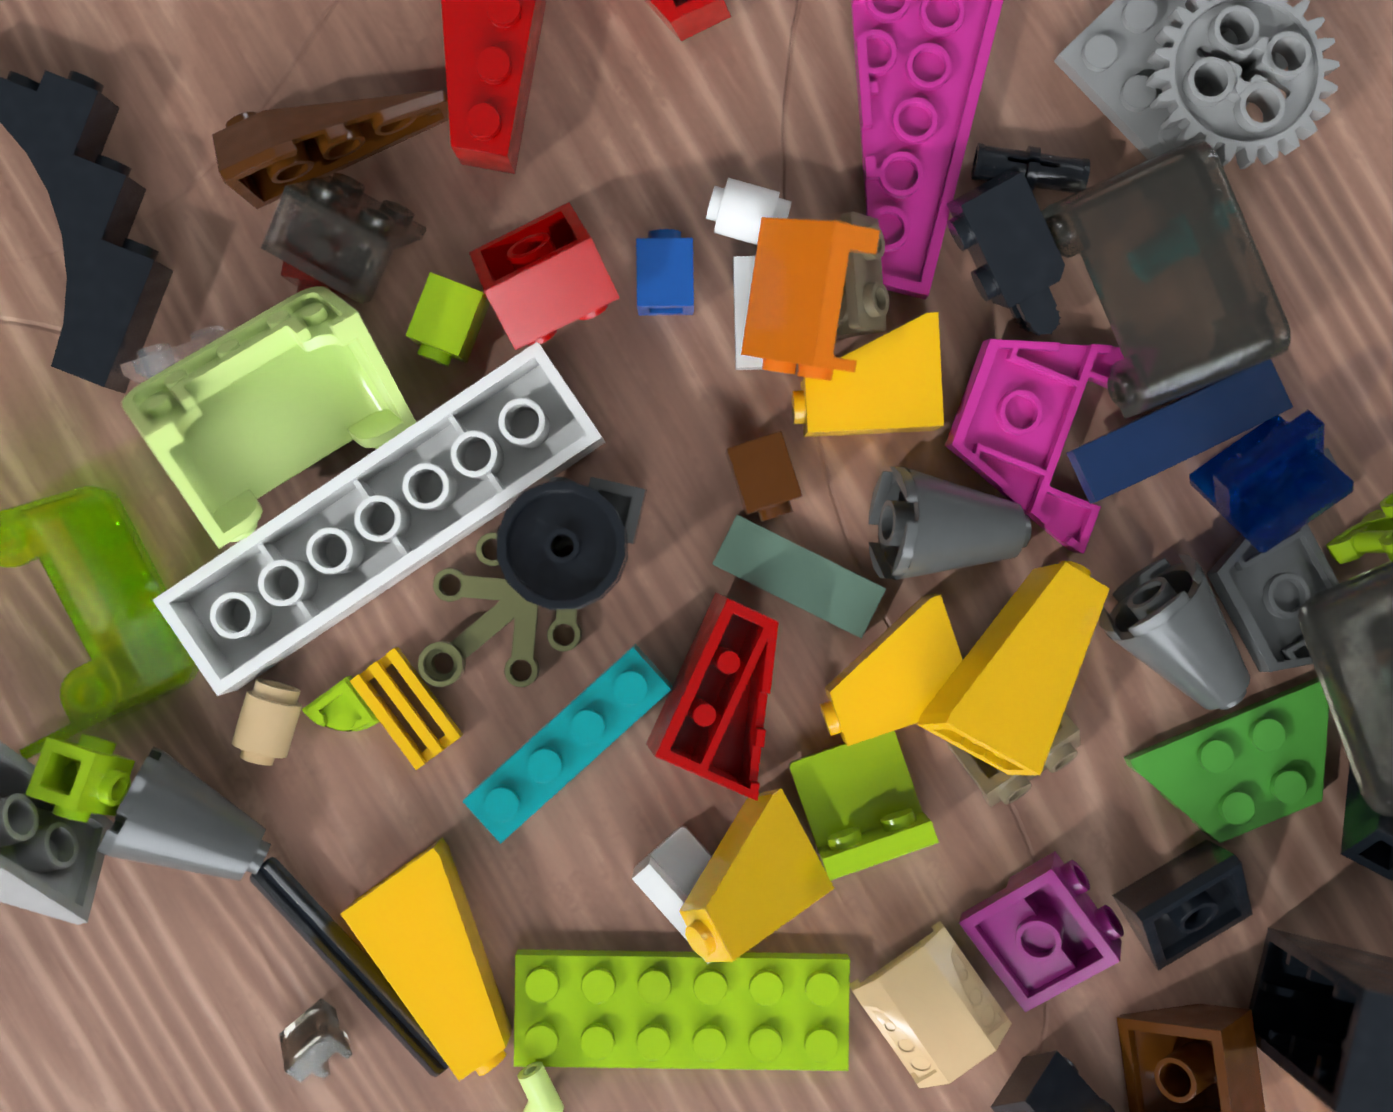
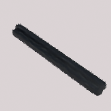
(345, 960)

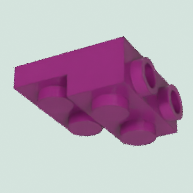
(1044, 931)

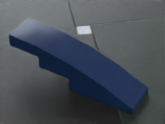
(1179, 431)

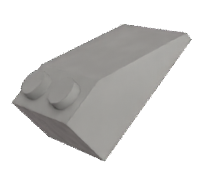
(45, 858)

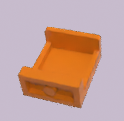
(800, 294)

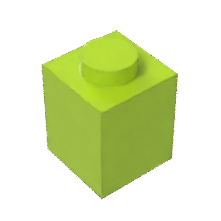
(447, 320)

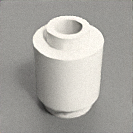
(740, 207)

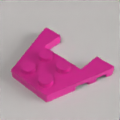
(1018, 422)

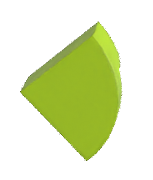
(341, 709)

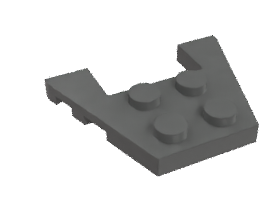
(1267, 591)

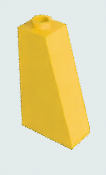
(1021, 671)
(434, 959)

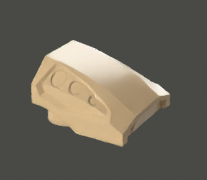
(934, 1010)

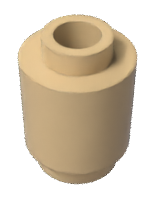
(267, 722)

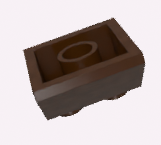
(1191, 1060)

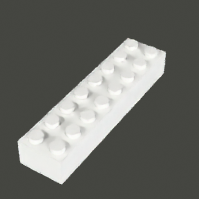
(378, 521)

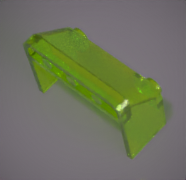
(109, 596)

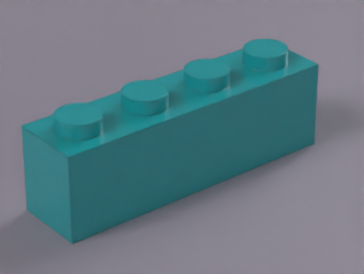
(567, 743)

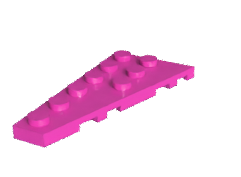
(916, 104)

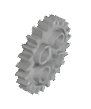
(1223, 118)

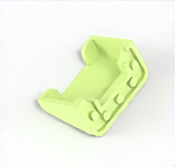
(266, 407)

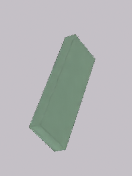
(799, 576)

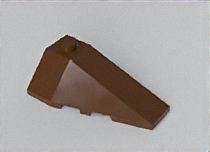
(293, 144)

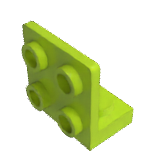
(861, 804)

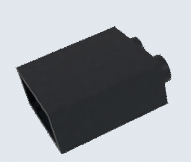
(1327, 1019)

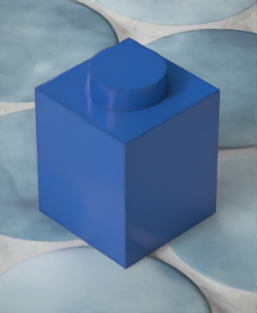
(665, 274)

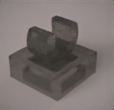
(312, 1041)

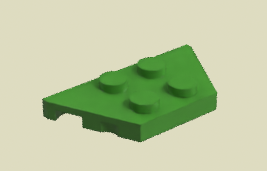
(1244, 764)

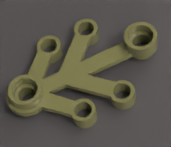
(510, 606)

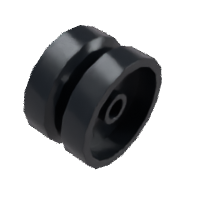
(562, 511)

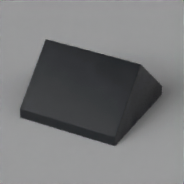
(1186, 902)

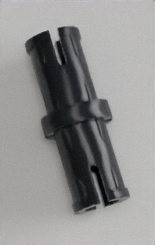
(1040, 169)

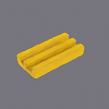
(389, 720)

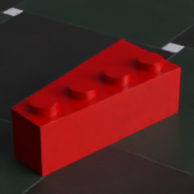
(489, 76)

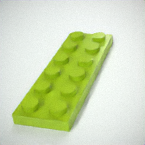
(681, 1010)

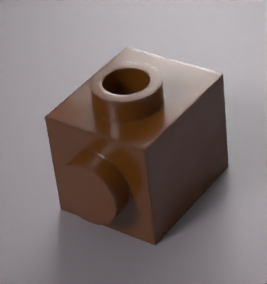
(764, 476)

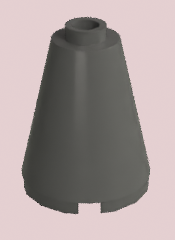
(940, 525)
(1178, 631)
(183, 824)

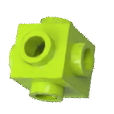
(81, 777)

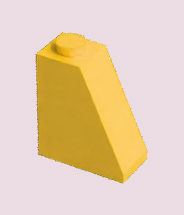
(889, 392)
(894, 675)
(753, 881)

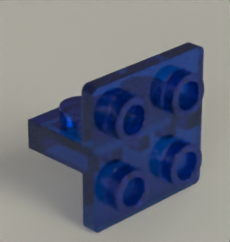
(1273, 480)

